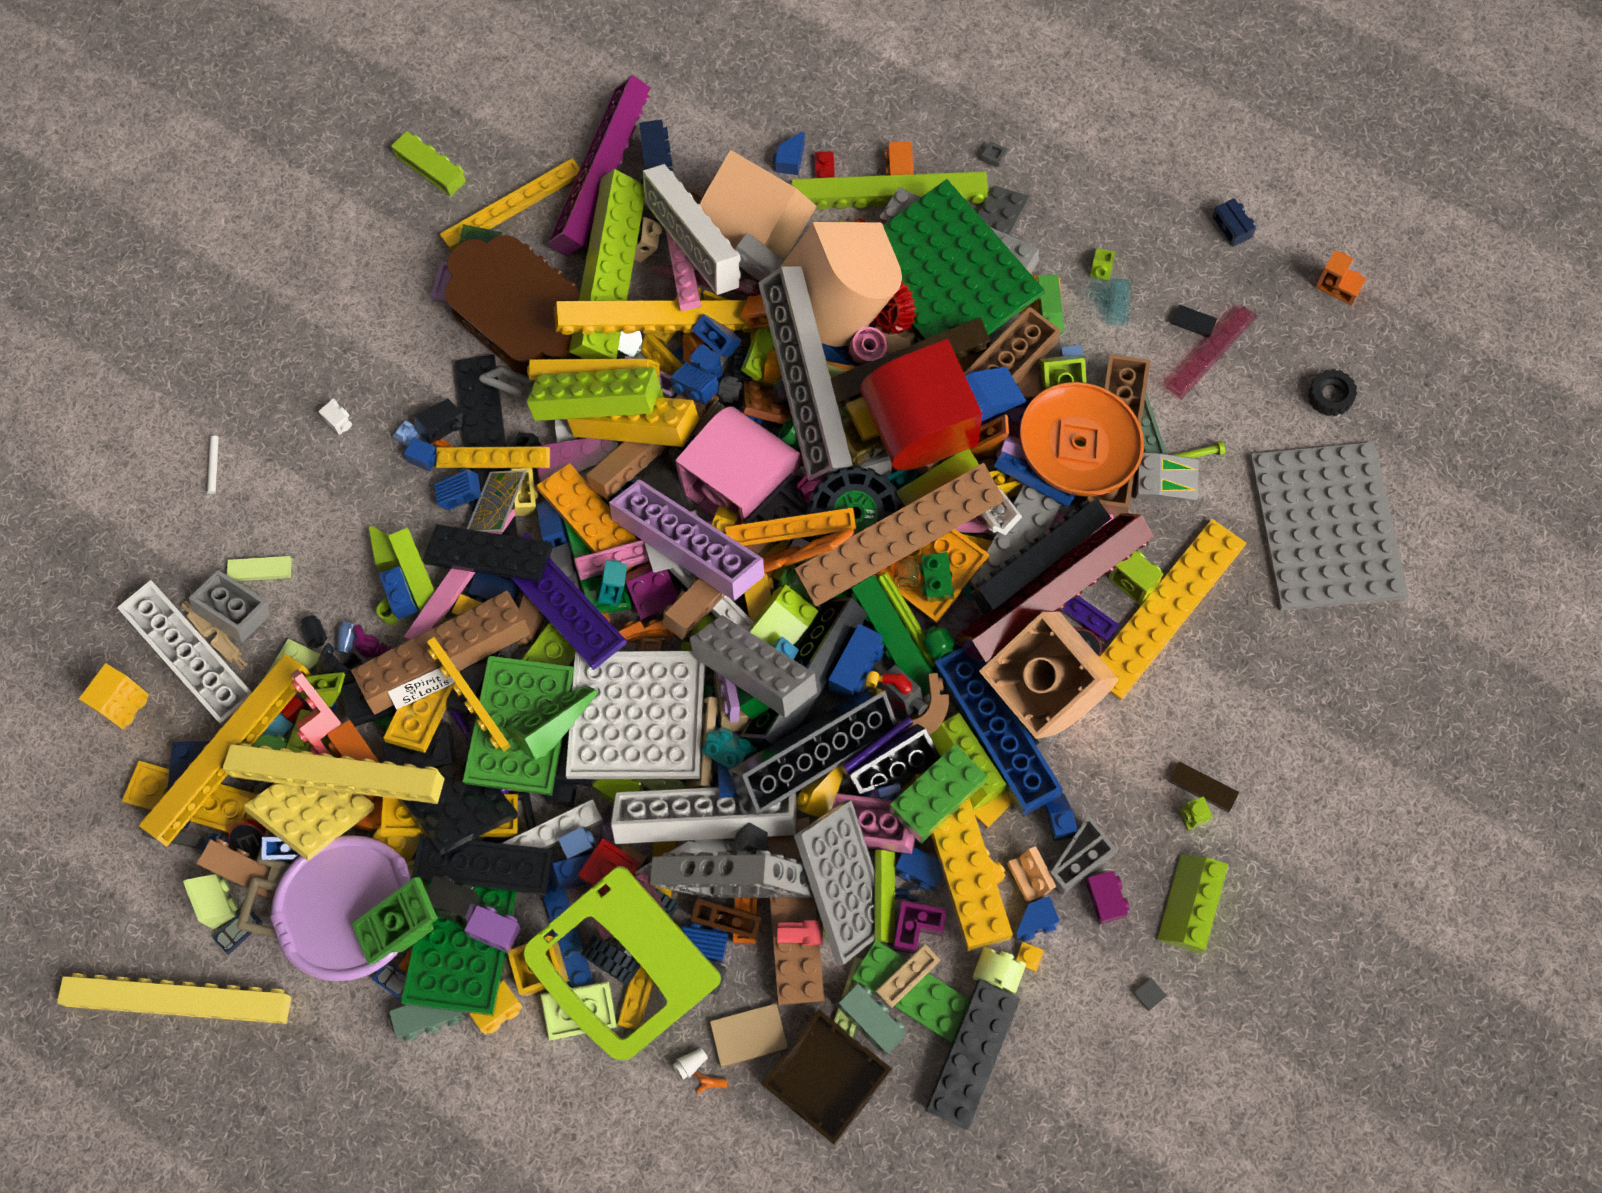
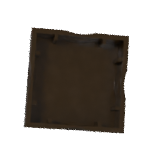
(827, 1077)

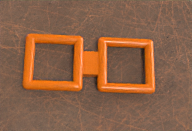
(813, 548)

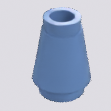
(345, 637)

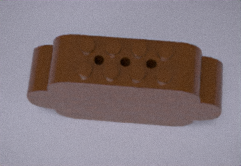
(509, 300)

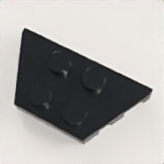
(782, 503)

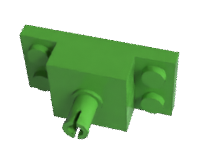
(395, 922)

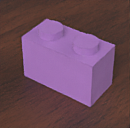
(493, 928)

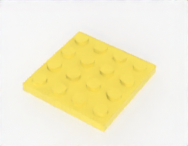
(307, 816)

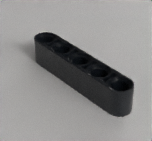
(474, 677)

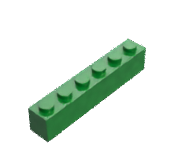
(895, 634)

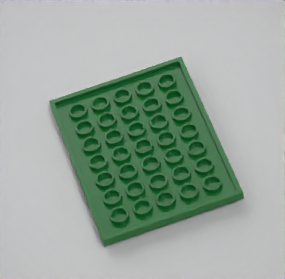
(957, 265)

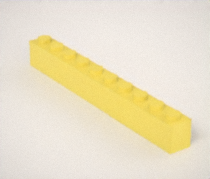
(334, 773)
(174, 999)

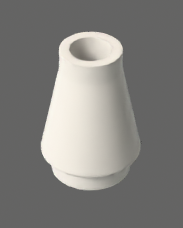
(689, 1063)

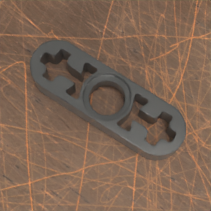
(184, 839)

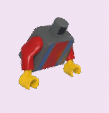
(901, 691)

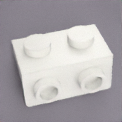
(1002, 516)

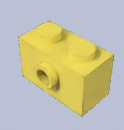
(525, 500)

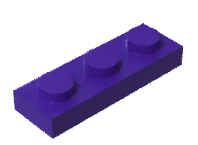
(1090, 618)

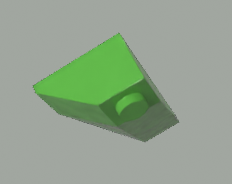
(544, 730)

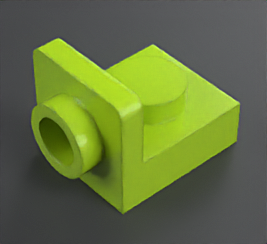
(1102, 264)

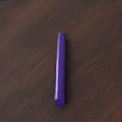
(875, 746)

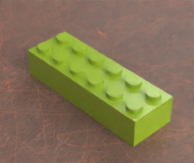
(594, 394)

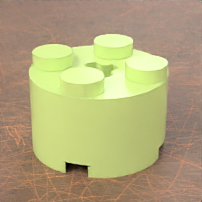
(999, 970)

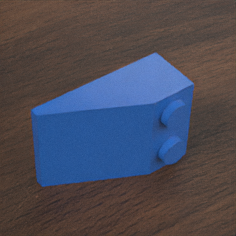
(995, 391)

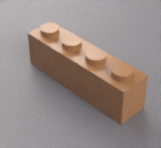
(234, 866)

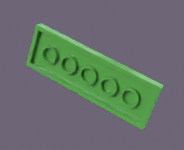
(928, 1002)

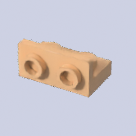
(1031, 875)

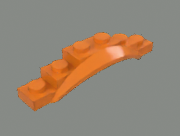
(634, 631)

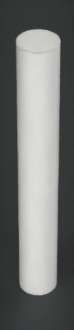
(212, 468)

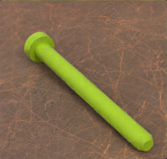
(1218, 448)

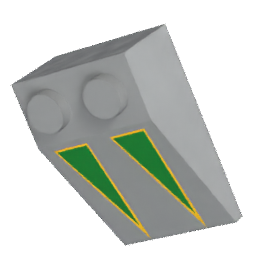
(1167, 478)

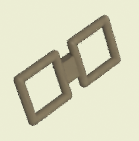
(277, 870)

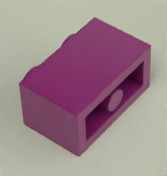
(1107, 897)

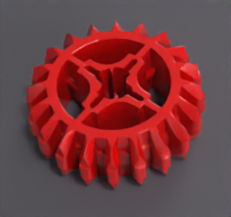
(898, 312)

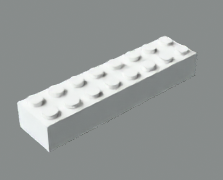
(691, 229)
(185, 651)
(693, 816)

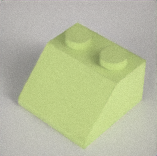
(211, 900)

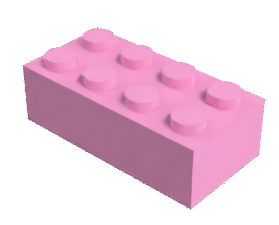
(878, 824)

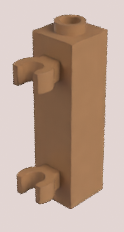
(534, 621)

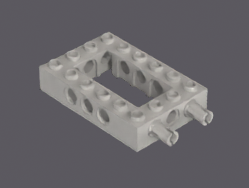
(730, 875)

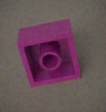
(650, 590)

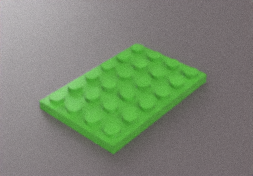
(507, 693)

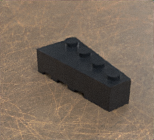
(902, 757)

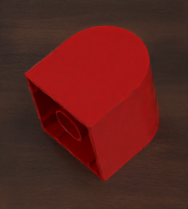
(922, 407)

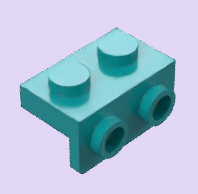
(727, 748)

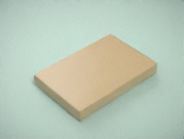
(749, 1035)

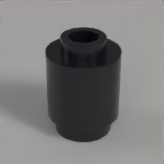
(313, 631)

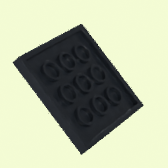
(461, 811)

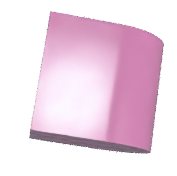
(735, 464)

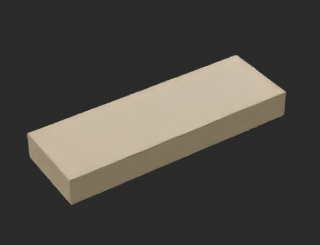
(907, 976)

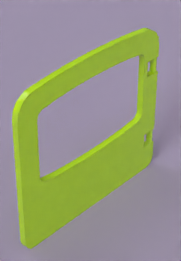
(652, 940)

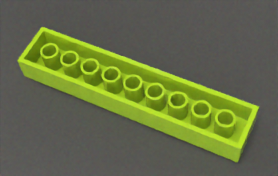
(610, 257)

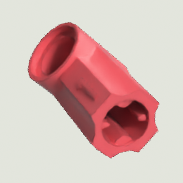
(808, 932)

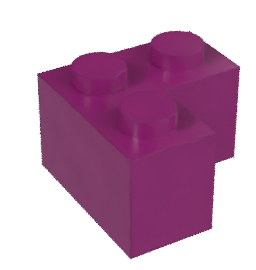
(916, 919)

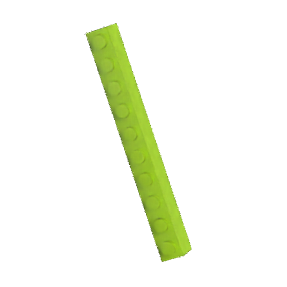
(879, 190)

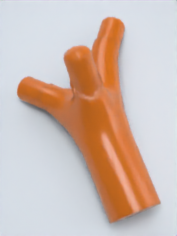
(709, 1082)

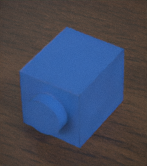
(421, 454)

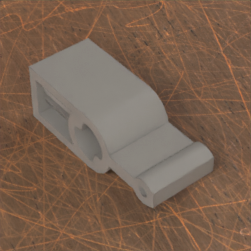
(563, 559)

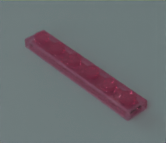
(1211, 352)

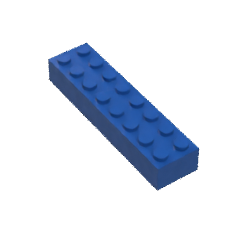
(999, 732)

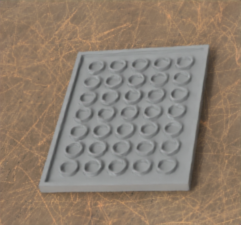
(1328, 526)

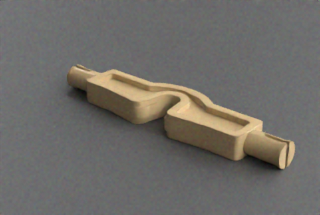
(220, 642)

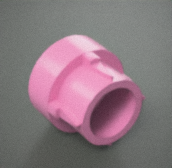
(871, 337)

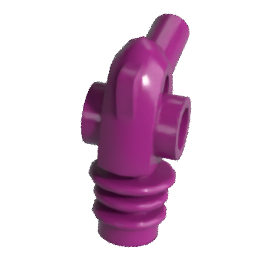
(368, 645)

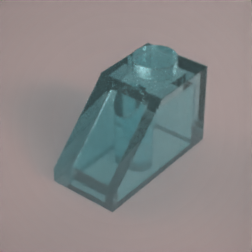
(1119, 301)

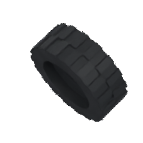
(1337, 378)

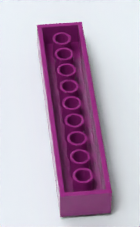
(601, 158)

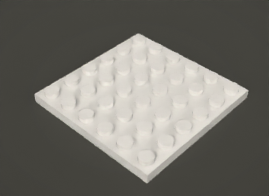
(641, 719)

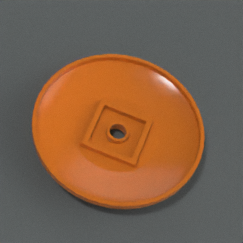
(1087, 414)

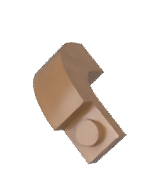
(937, 708)

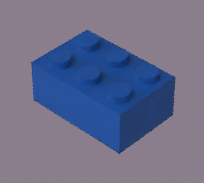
(855, 663)

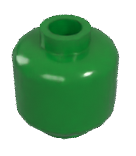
(938, 642)

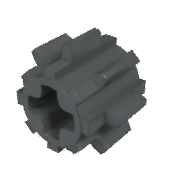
(730, 389)

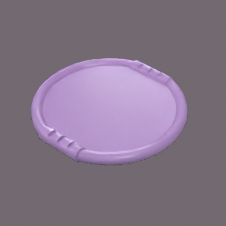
(325, 896)

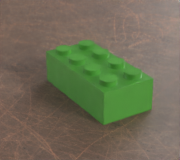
(938, 793)

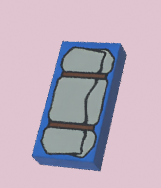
(391, 979)

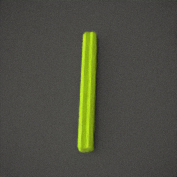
(905, 614)

